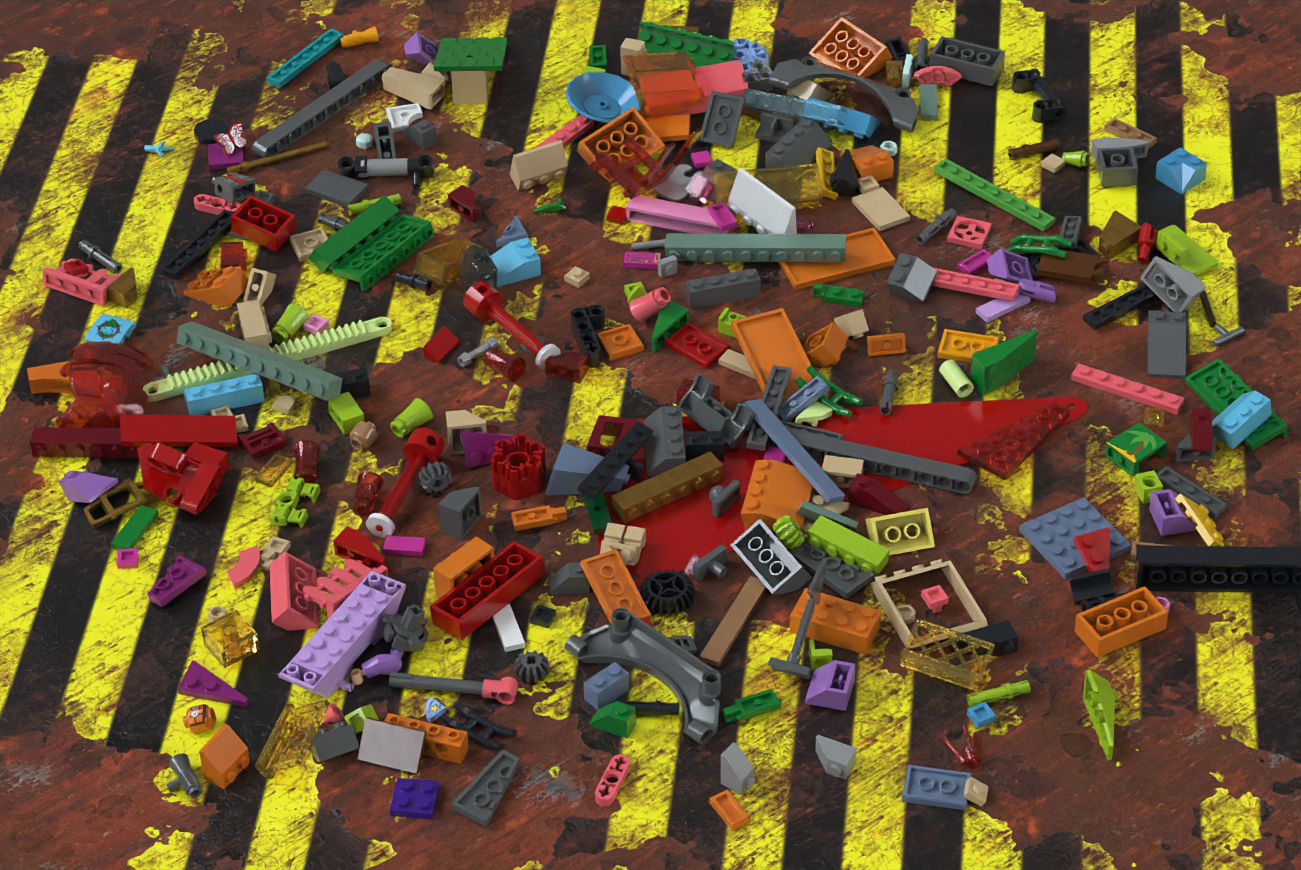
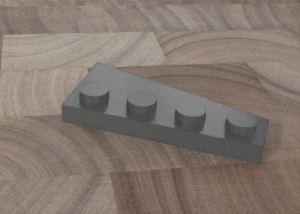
(839, 576)
(485, 792)

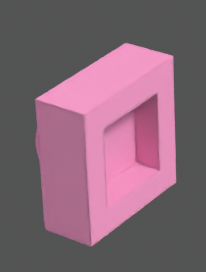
(315, 324)

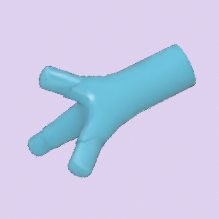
(157, 148)

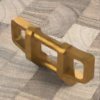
(111, 514)

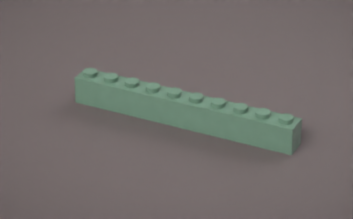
(757, 247)
(259, 360)

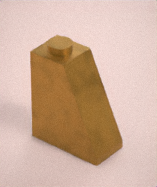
(1118, 235)

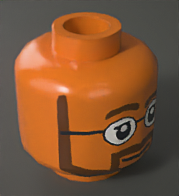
(200, 718)

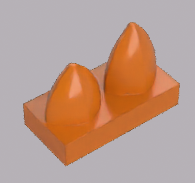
(886, 344)

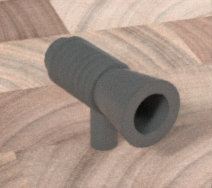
(186, 777)

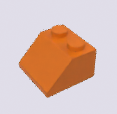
(825, 345)
(223, 757)

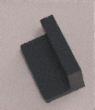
(1091, 585)

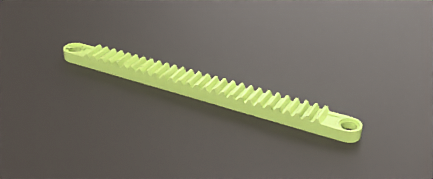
(295, 350)

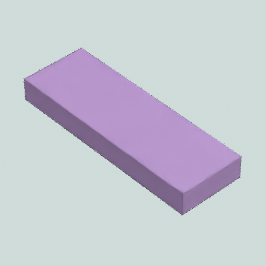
(1000, 307)

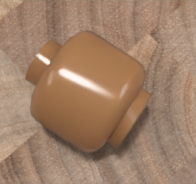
(363, 435)

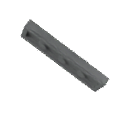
(1179, 484)

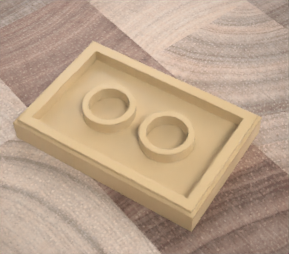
(880, 209)

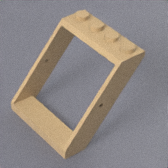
(957, 584)

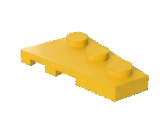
(1200, 517)

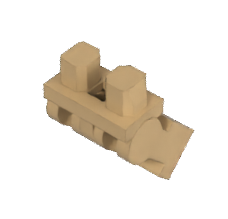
(628, 542)

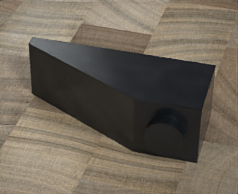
(844, 175)
(1000, 634)

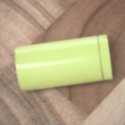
(956, 378)

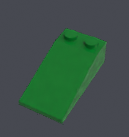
(1001, 362)

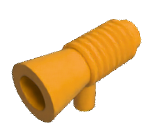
(358, 38)

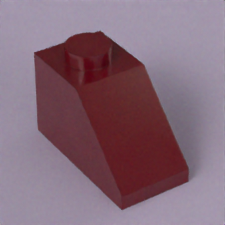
(463, 202)
(1200, 430)

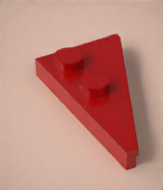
(1094, 549)

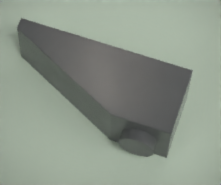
(384, 141)

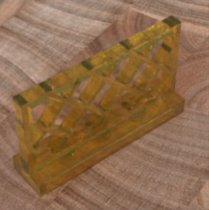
(941, 669)
(290, 737)

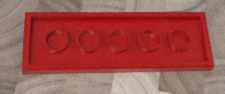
(178, 430)

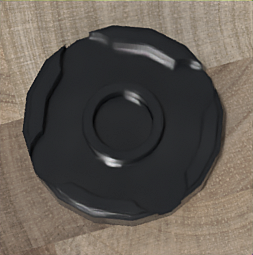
(205, 130)

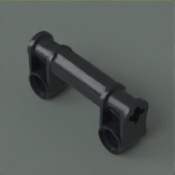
(1049, 105)

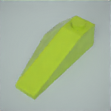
(1100, 704)

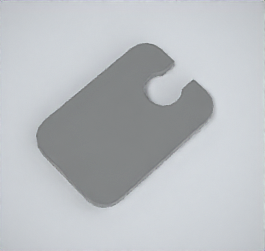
(675, 186)

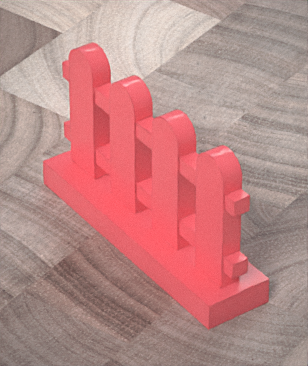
(78, 286)
(338, 591)

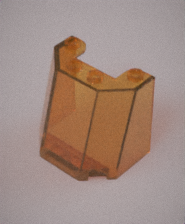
(663, 83)

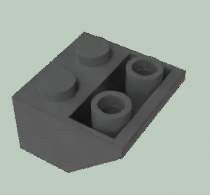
(334, 741)

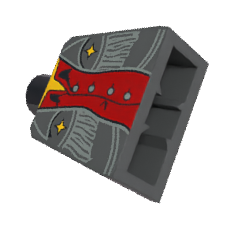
(234, 186)

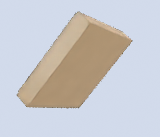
(306, 242)

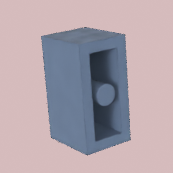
(606, 686)

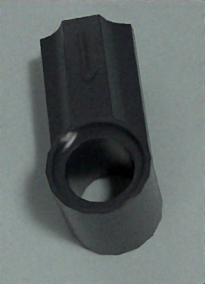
(334, 74)

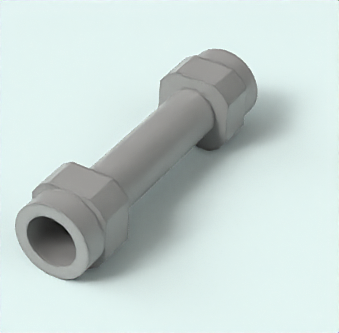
(466, 358)

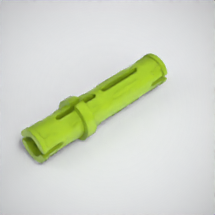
(362, 206)
(1007, 691)

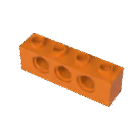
(440, 741)

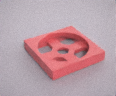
(968, 239)

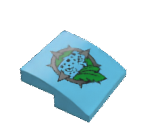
(110, 329)

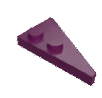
(203, 684)

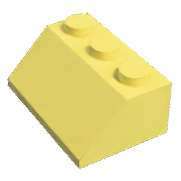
(902, 531)

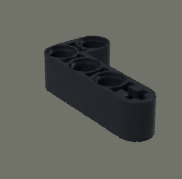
(583, 323)

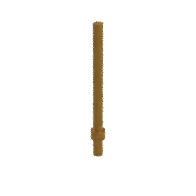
(245, 166)

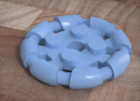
(748, 56)

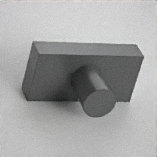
(712, 562)

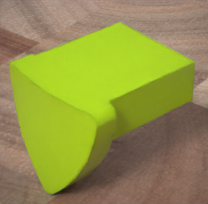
(634, 291)

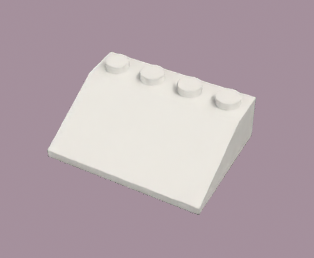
(761, 206)

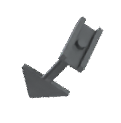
(792, 665)

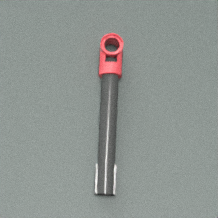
(502, 690)

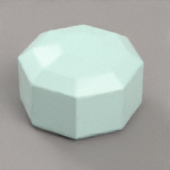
(364, 141)
(890, 147)

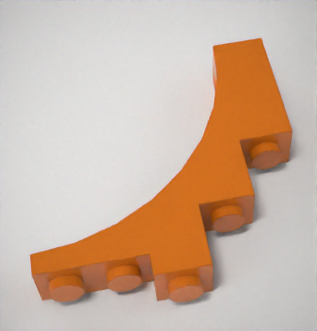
(48, 379)

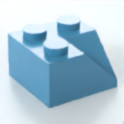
(1181, 170)

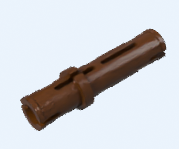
(1027, 150)

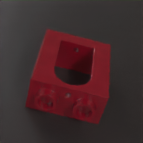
(608, 426)

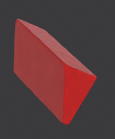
(440, 345)

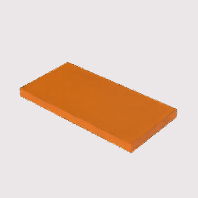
(864, 253)
(771, 341)

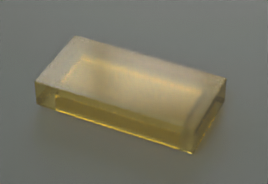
(273, 470)

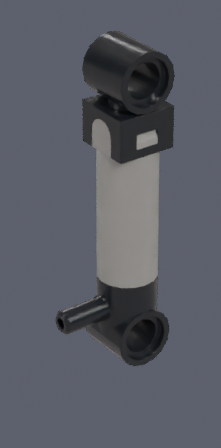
(367, 167)

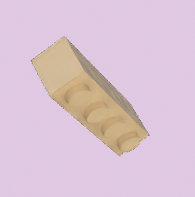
(254, 324)

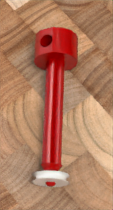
(487, 303)
(421, 448)

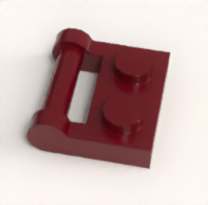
(262, 441)

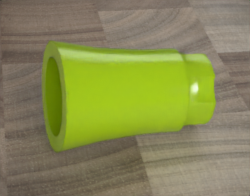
(289, 323)
(411, 418)

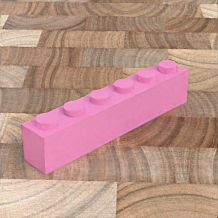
(672, 216)

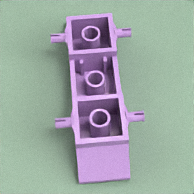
(339, 642)

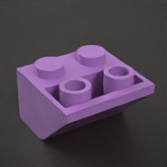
(1168, 514)
(832, 685)

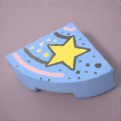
(433, 709)

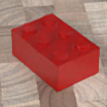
(263, 223)

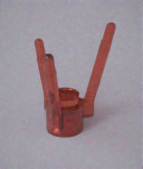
(971, 756)

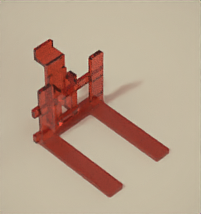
(630, 177)

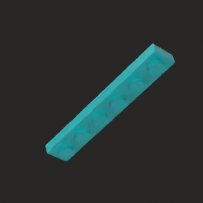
(304, 58)

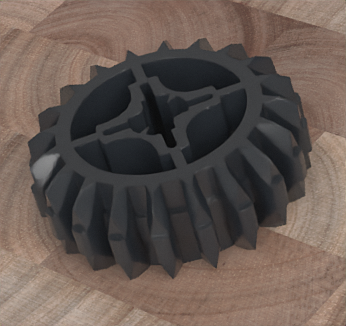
(667, 592)

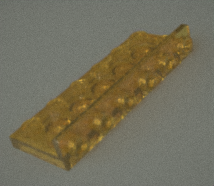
(795, 184)

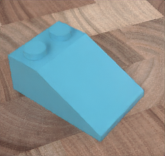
(516, 262)

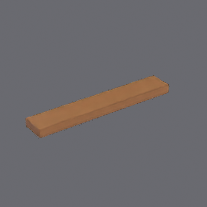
(733, 622)

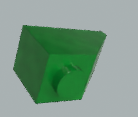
(615, 719)

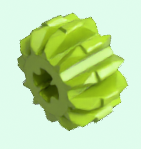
(788, 532)

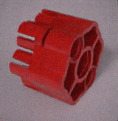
(518, 469)

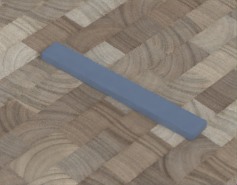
(795, 452)

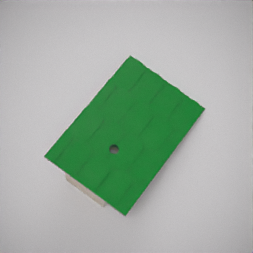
(470, 65)

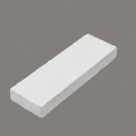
(508, 629)

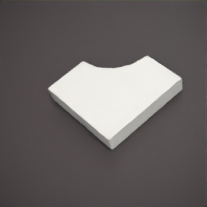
(403, 116)

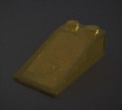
(442, 261)

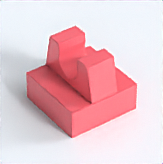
(935, 598)

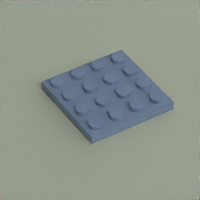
(1054, 535)

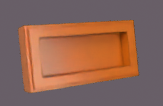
(729, 810)

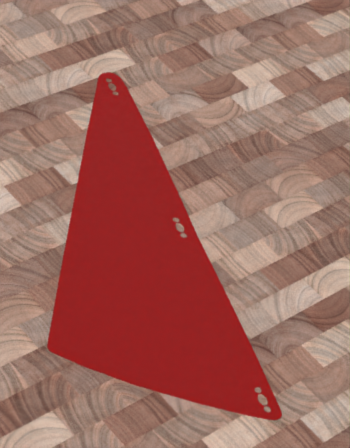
(917, 430)

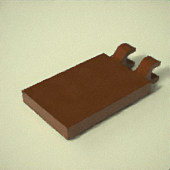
(1074, 267)

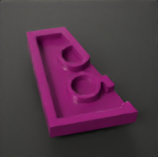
(479, 446)
(177, 580)

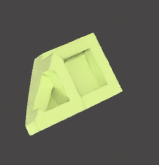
(814, 413)

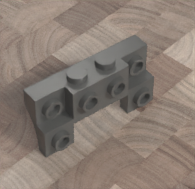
(713, 415)

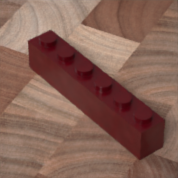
(79, 443)

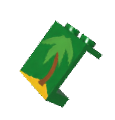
(1133, 447)

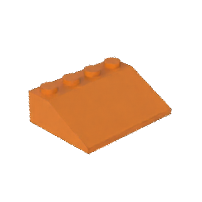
(851, 50)
(612, 136)
(775, 492)

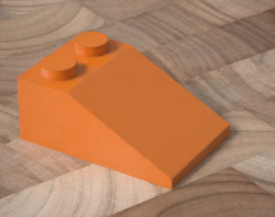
(872, 161)

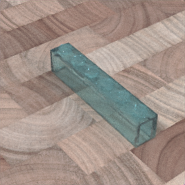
(794, 107)

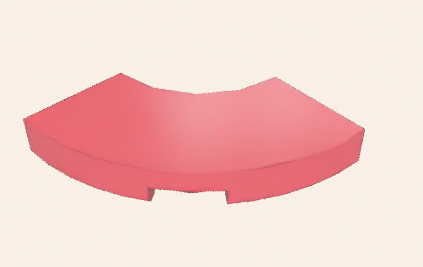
(937, 74)
(246, 566)

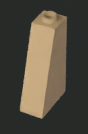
(414, 86)

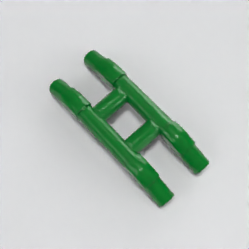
(1044, 249)
(839, 394)

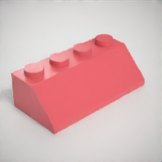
(288, 604)

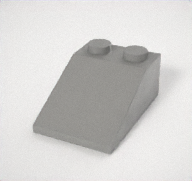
(1172, 284)

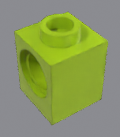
(1147, 483)

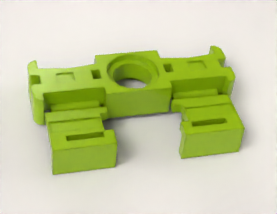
(286, 511)

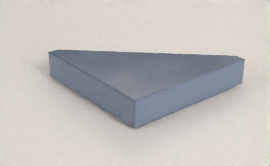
(512, 233)

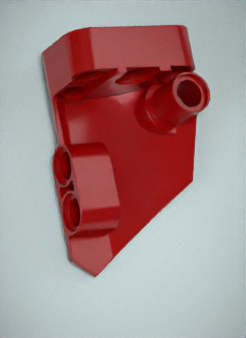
(171, 472)

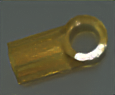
(894, 72)

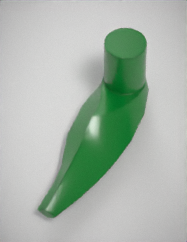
(551, 208)

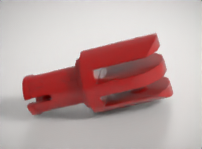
(1146, 242)

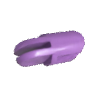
(1038, 290)

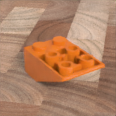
(218, 286)

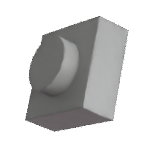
(667, 266)

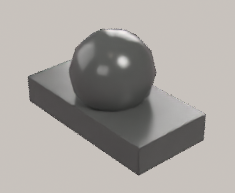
(723, 497)

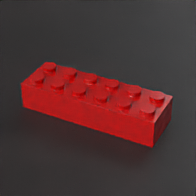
(487, 590)

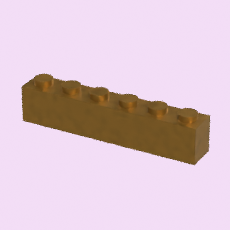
(667, 487)

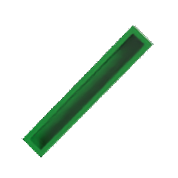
(354, 234)

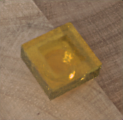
(1153, 417)

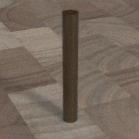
(1208, 310)

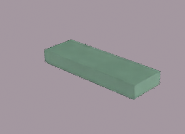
(928, 102)
(813, 512)

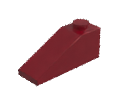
(875, 496)

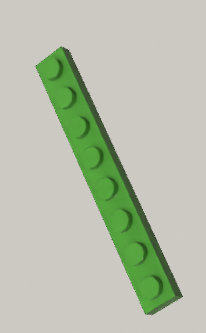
(994, 195)

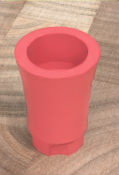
(649, 304)

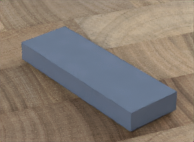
(802, 399)

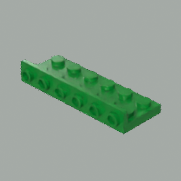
(702, 49)
(385, 250)
(1220, 388)

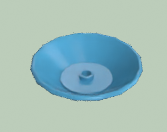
(601, 96)

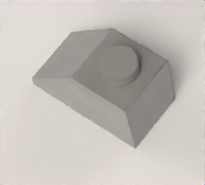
(835, 756)
(736, 770)

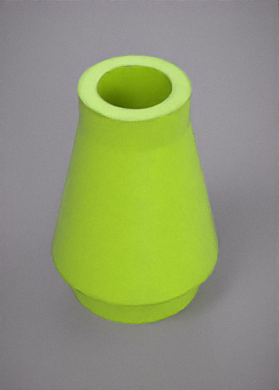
(1077, 158)

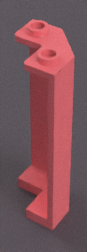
(720, 77)

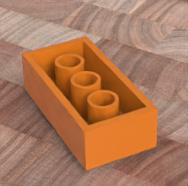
(1121, 621)
(839, 622)

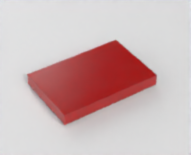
(697, 345)

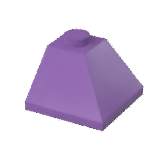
(421, 49)
(1009, 266)
(85, 486)

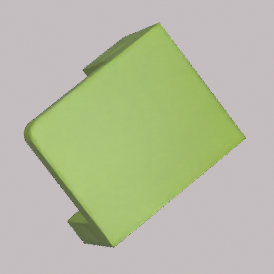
(819, 657)
(358, 717)

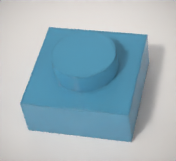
(981, 715)

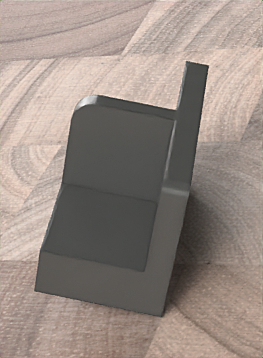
(773, 127)

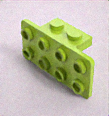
(1184, 251)

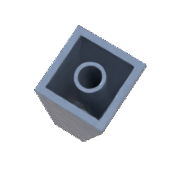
(574, 466)

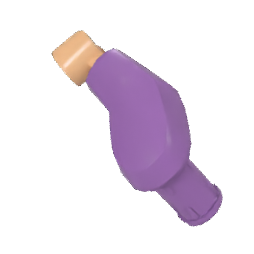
(378, 665)

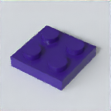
(415, 798)

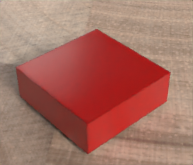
(617, 215)
(76, 267)

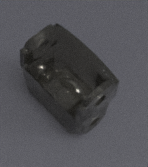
(475, 267)

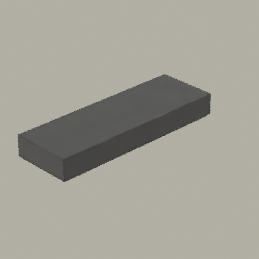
(1071, 229)

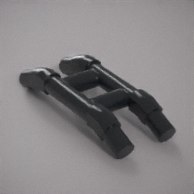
(475, 719)

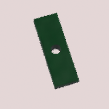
(597, 513)

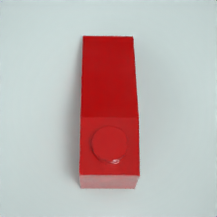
(356, 546)

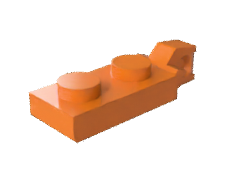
(538, 517)

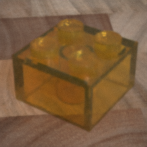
(230, 638)

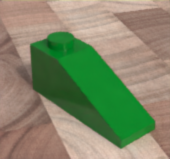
(669, 321)

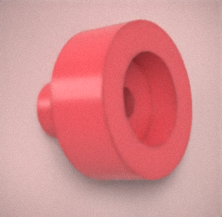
(333, 714)

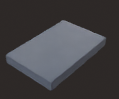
(935, 787)

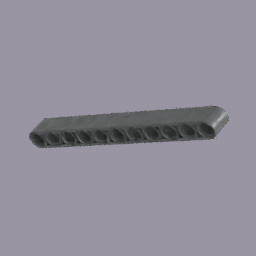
(321, 109)
(888, 462)

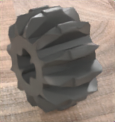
(435, 477)
(531, 666)

